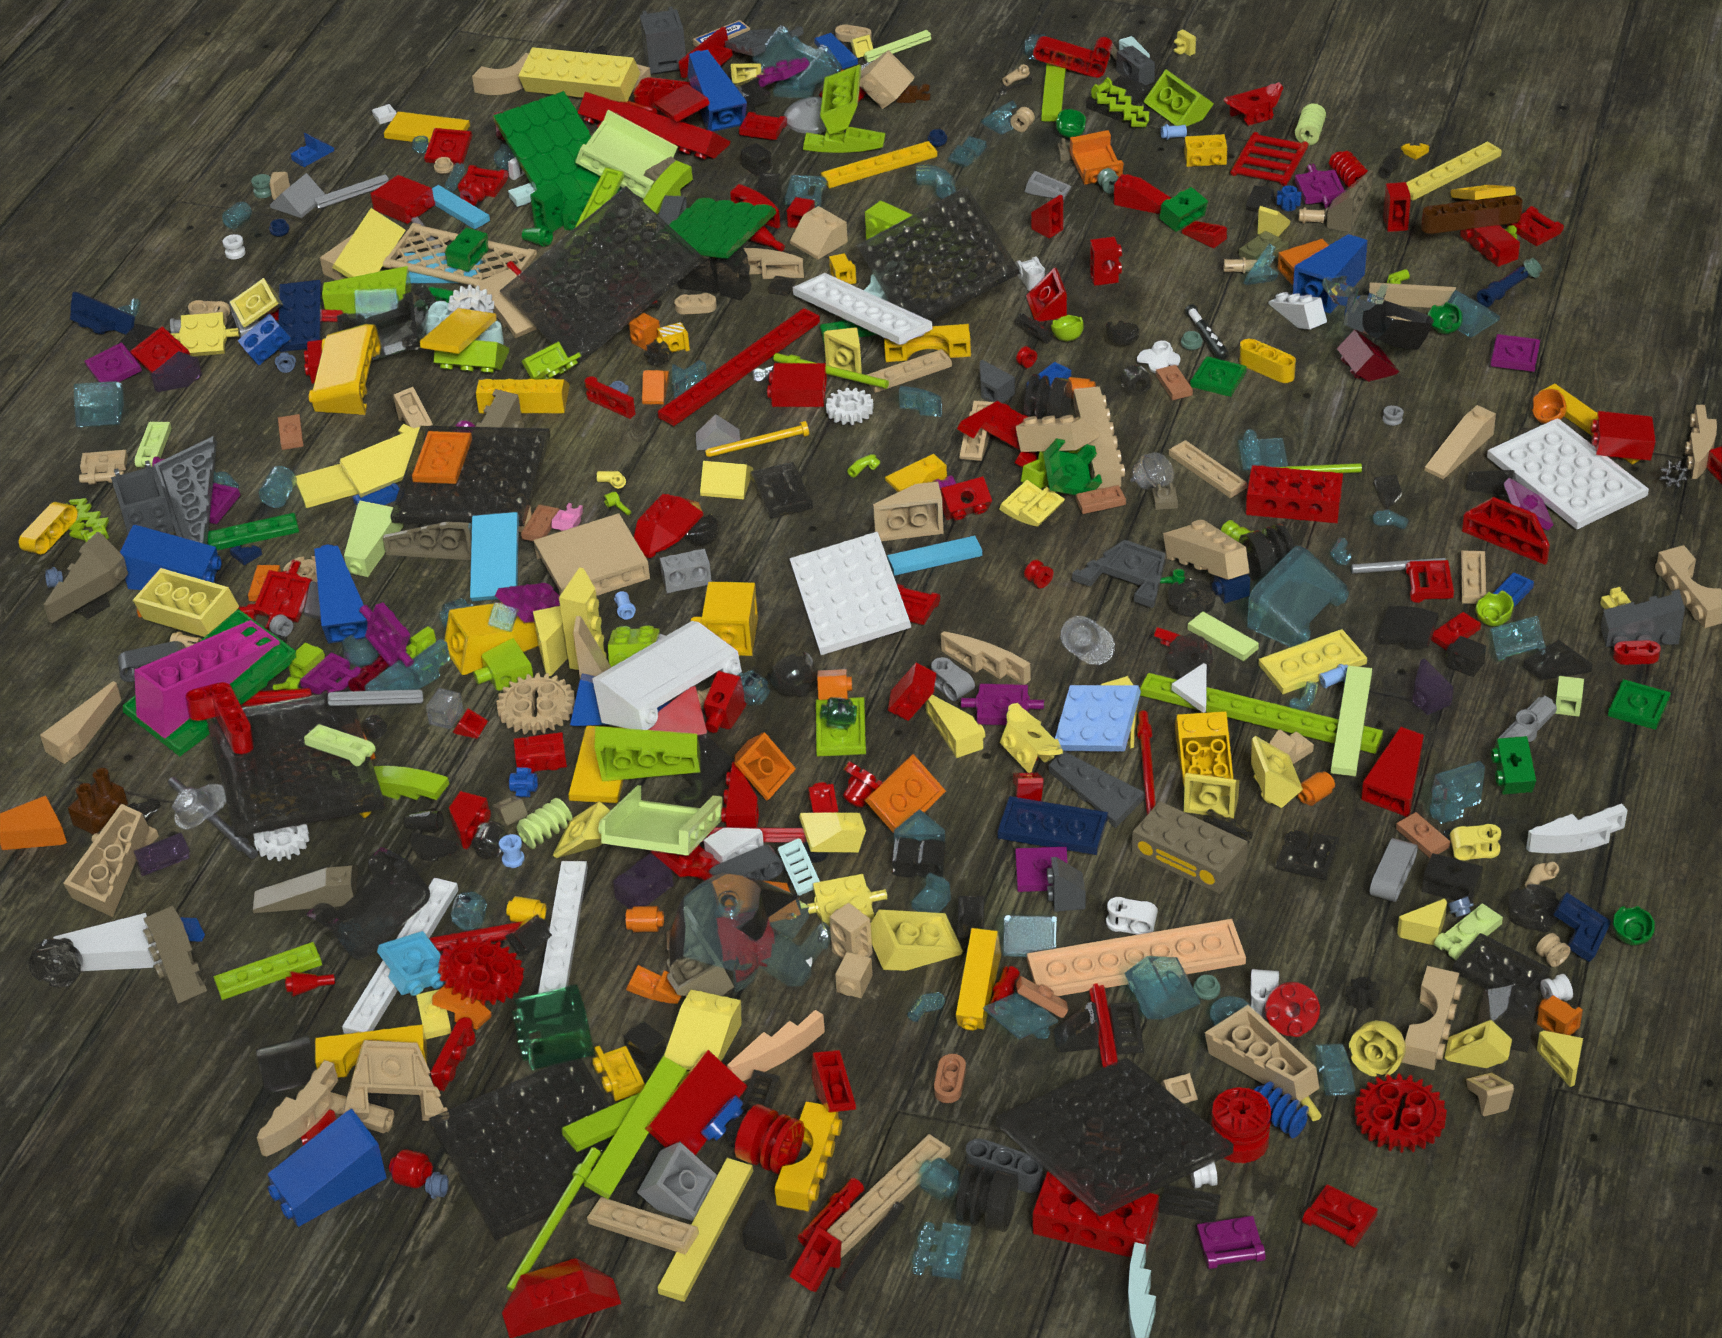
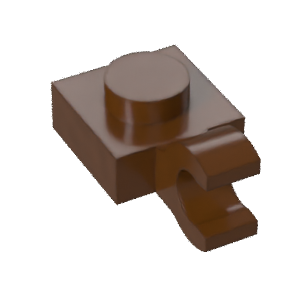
(914, 93)

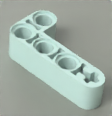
(439, 312)

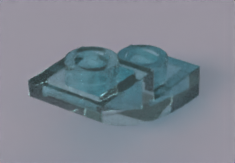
(968, 152)
(925, 401)
(1336, 1069)

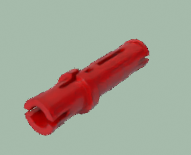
(838, 1205)

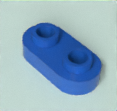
(716, 1126)

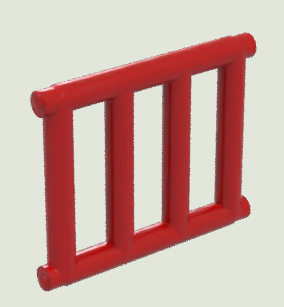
(1289, 169)

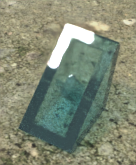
(919, 827)

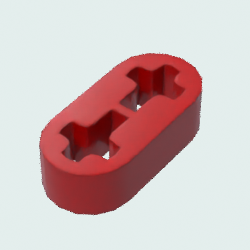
(1636, 652)

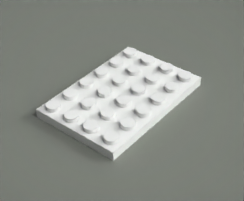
(1568, 473)
(850, 593)

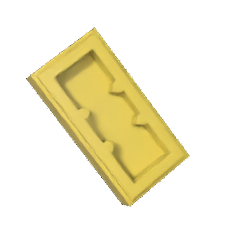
(434, 1019)

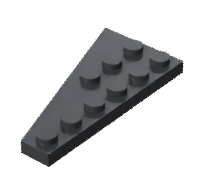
(188, 488)

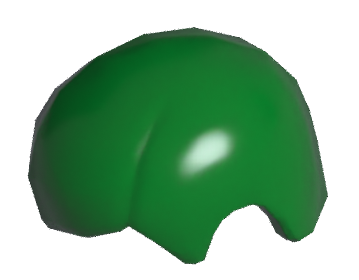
(1070, 123)
(1446, 318)
(1633, 925)

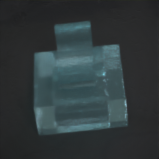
(503, 616)

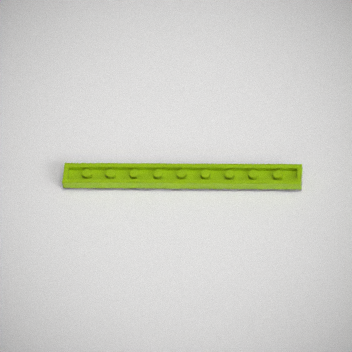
(1260, 712)

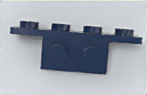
(98, 315)

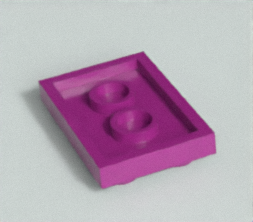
(528, 599)

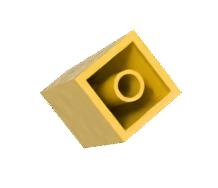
(471, 636)

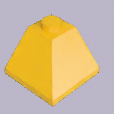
(919, 472)

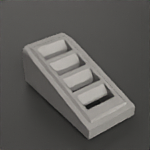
(1046, 186)

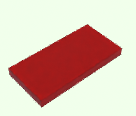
(681, 103)
(695, 1103)

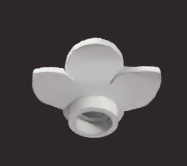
(1159, 356)

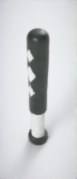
(1210, 337)

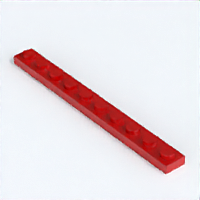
(738, 367)

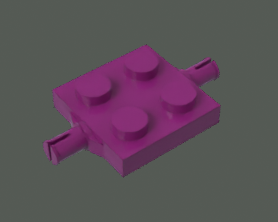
(782, 70)
(1318, 186)
(387, 634)
(994, 700)

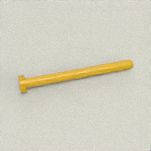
(758, 440)

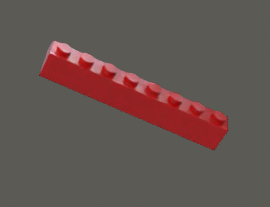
(685, 136)

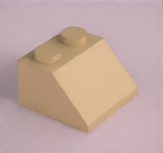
(885, 79)
(819, 233)

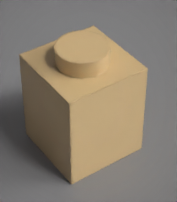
(853, 975)

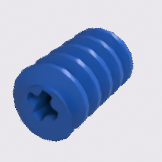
(1283, 1112)

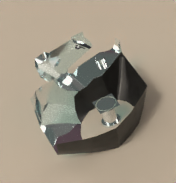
(1378, 317)
(744, 928)

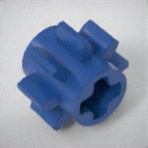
(1288, 198)
(523, 782)

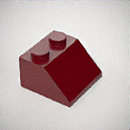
(1366, 358)

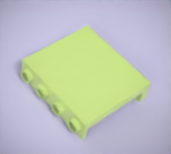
(625, 148)
(659, 825)

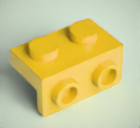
(618, 1072)

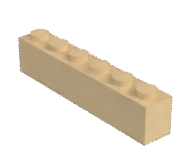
(1091, 406)

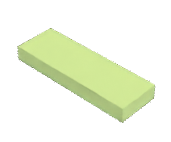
(1223, 636)

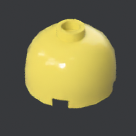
(1377, 1048)

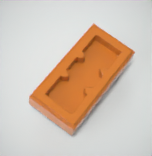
(259, 578)

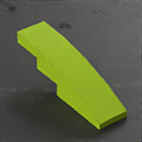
(852, 141)
(410, 782)

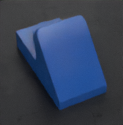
(312, 151)

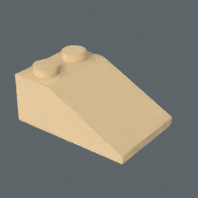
(910, 513)

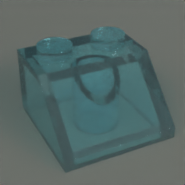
(98, 403)
(1161, 987)

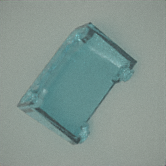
(782, 47)
(1293, 596)

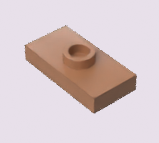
(1174, 382)
(290, 432)
(1100, 499)
(540, 523)
(1423, 834)
(1042, 996)

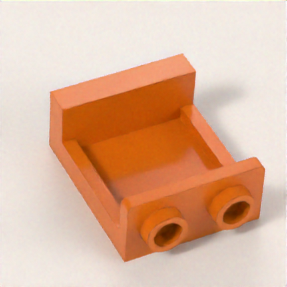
(1093, 154)

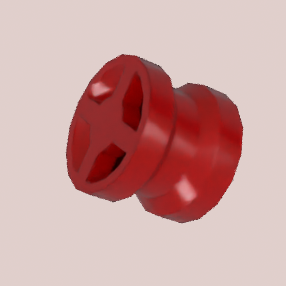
(473, 194)
(1038, 573)

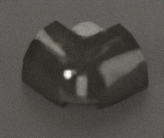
(753, 93)

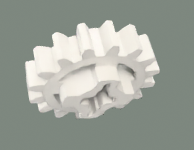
(471, 299)
(849, 406)
(282, 842)

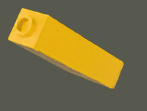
(978, 978)

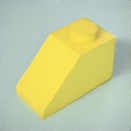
(1479, 1046)

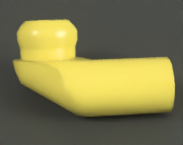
(615, 478)

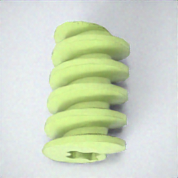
(1310, 123)
(543, 821)

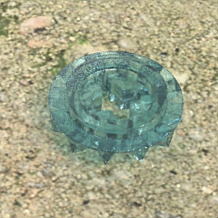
(1224, 1007)

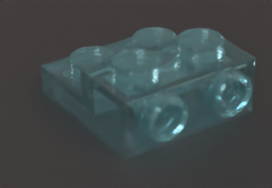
(1456, 791)

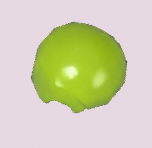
(1067, 328)
(1495, 608)

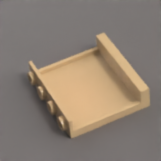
(601, 548)

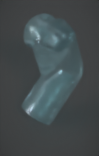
(926, 1003)

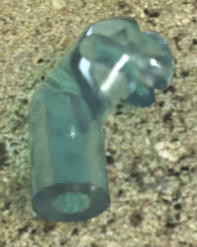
(132, 308)
(224, 479)
(1388, 517)
(1339, 553)
(1307, 698)

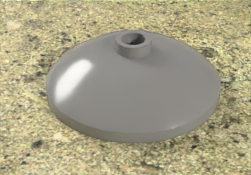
(805, 116)

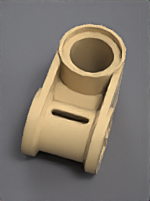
(204, 307)

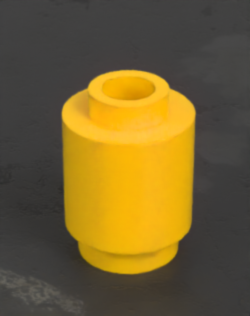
(523, 908)

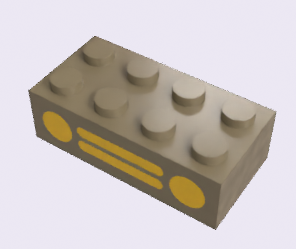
(1189, 847)

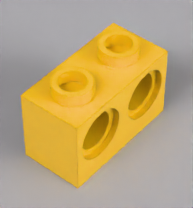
(1205, 150)

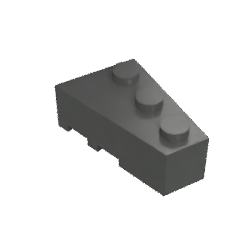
(1652, 620)

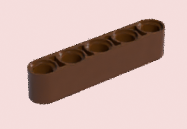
(1471, 214)

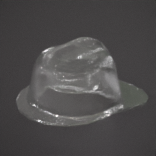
(1152, 470)
(1087, 640)
(196, 805)

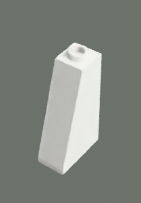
(113, 945)

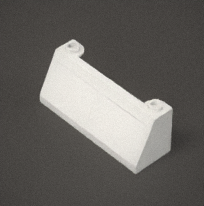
(651, 677)

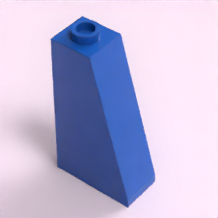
(586, 706)

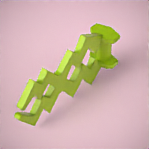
(1102, 98)
(97, 524)

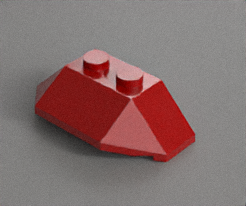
(666, 523)
(1508, 528)
(557, 1296)

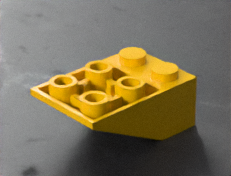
(1204, 744)

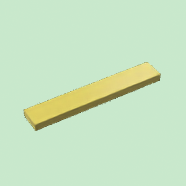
(1452, 169)
(710, 1223)

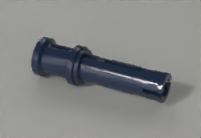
(1496, 290)

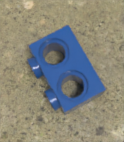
(264, 339)

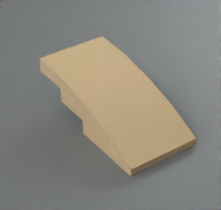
(506, 313)

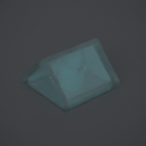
(1475, 316)
(1029, 933)

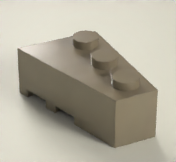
(503, 411)
(173, 954)

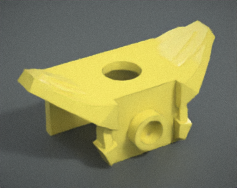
(1027, 738)

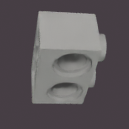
(685, 570)

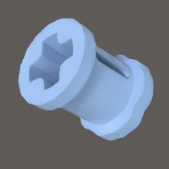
(512, 854)

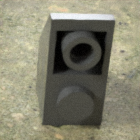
(995, 383)
(1067, 886)

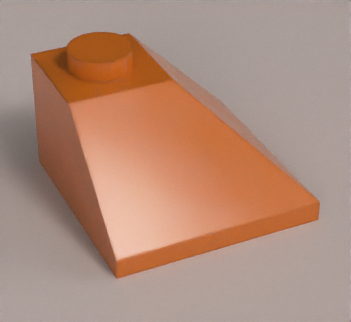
(763, 764)

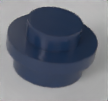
(937, 137)
(279, 227)

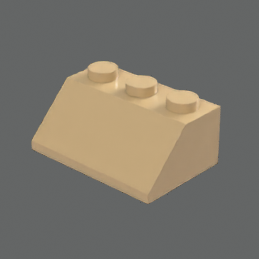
(1040, 433)

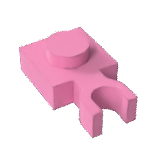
(567, 519)

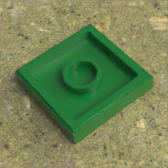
(1218, 376)
(1639, 704)

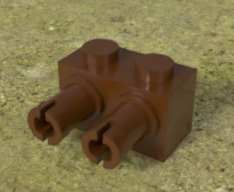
(96, 802)

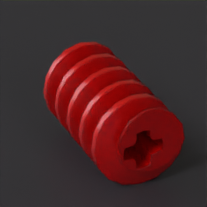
(1347, 167)

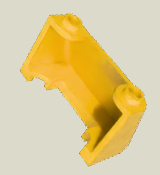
(344, 370)

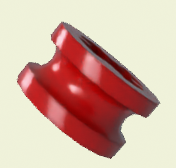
(1026, 356)

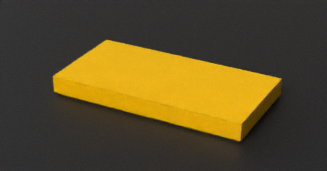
(410, 125)
(1483, 192)
(458, 330)
(587, 780)

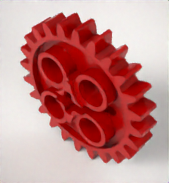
(480, 970)
(1420, 1119)

